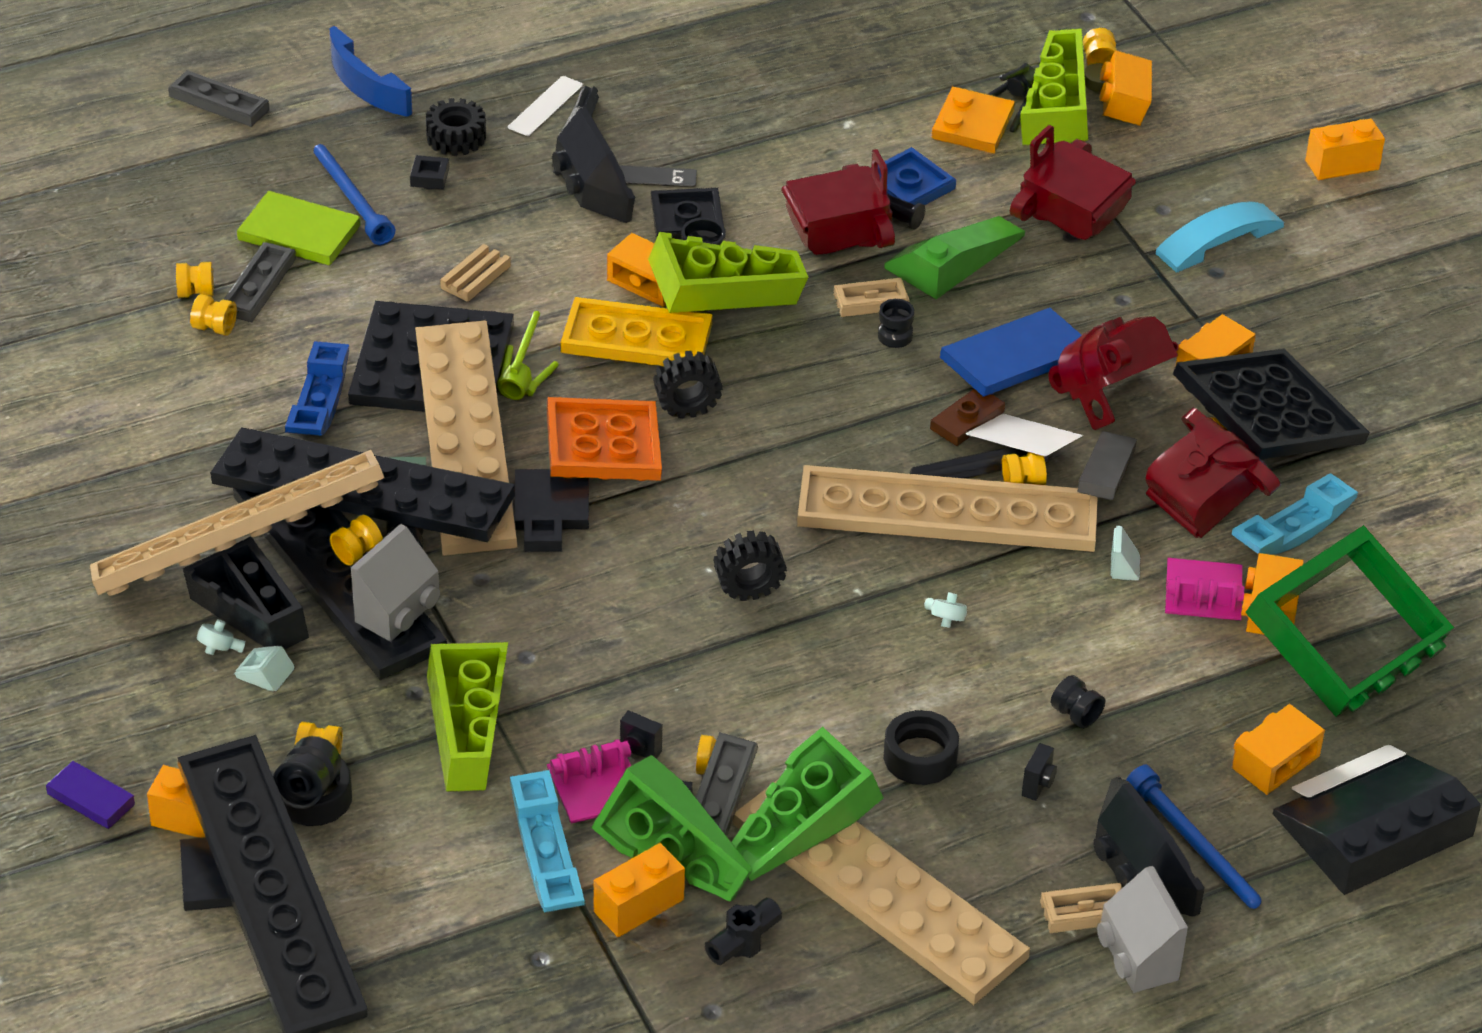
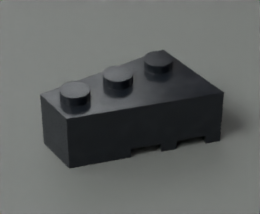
(248, 595)

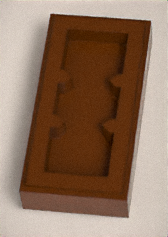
(966, 415)

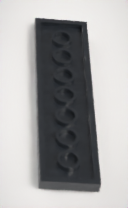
(406, 495)
(309, 554)
(272, 888)

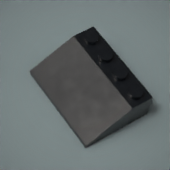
(1381, 821)

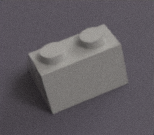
(393, 584)
(1144, 932)

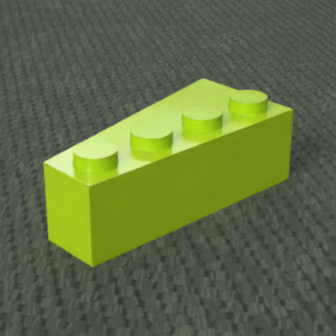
(1058, 91)
(724, 275)
(465, 704)

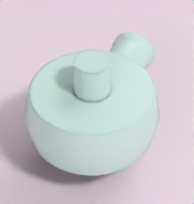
(947, 609)
(218, 638)

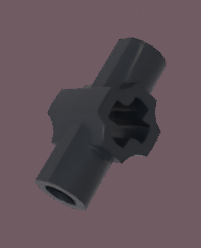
(743, 931)

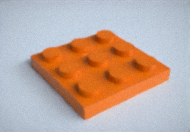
(603, 439)

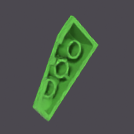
(953, 256)
(811, 801)
(656, 808)

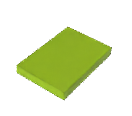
(306, 227)

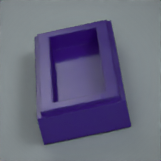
(90, 794)

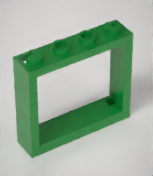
(1390, 581)

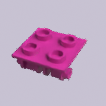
(1204, 589)
(589, 779)

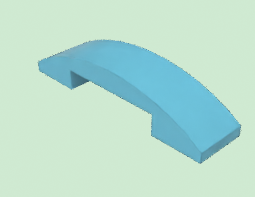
(1218, 226)
(1300, 521)
(545, 842)

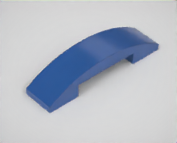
(382, 92)
(320, 390)

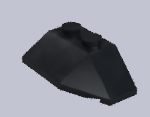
(592, 168)
(1134, 839)

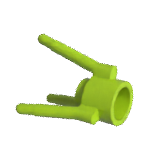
(516, 378)

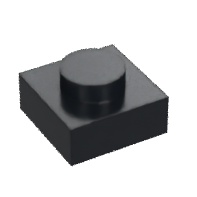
(429, 172)
(542, 533)
(641, 734)
(1039, 772)

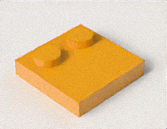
(973, 119)

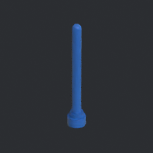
(377, 226)
(1148, 786)

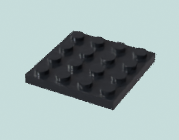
(389, 358)
(1271, 403)

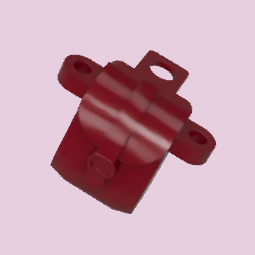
(1071, 187)
(842, 208)
(1107, 356)
(1206, 475)

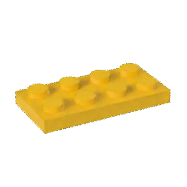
(633, 332)

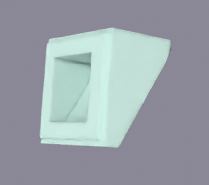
(1124, 557)
(266, 667)

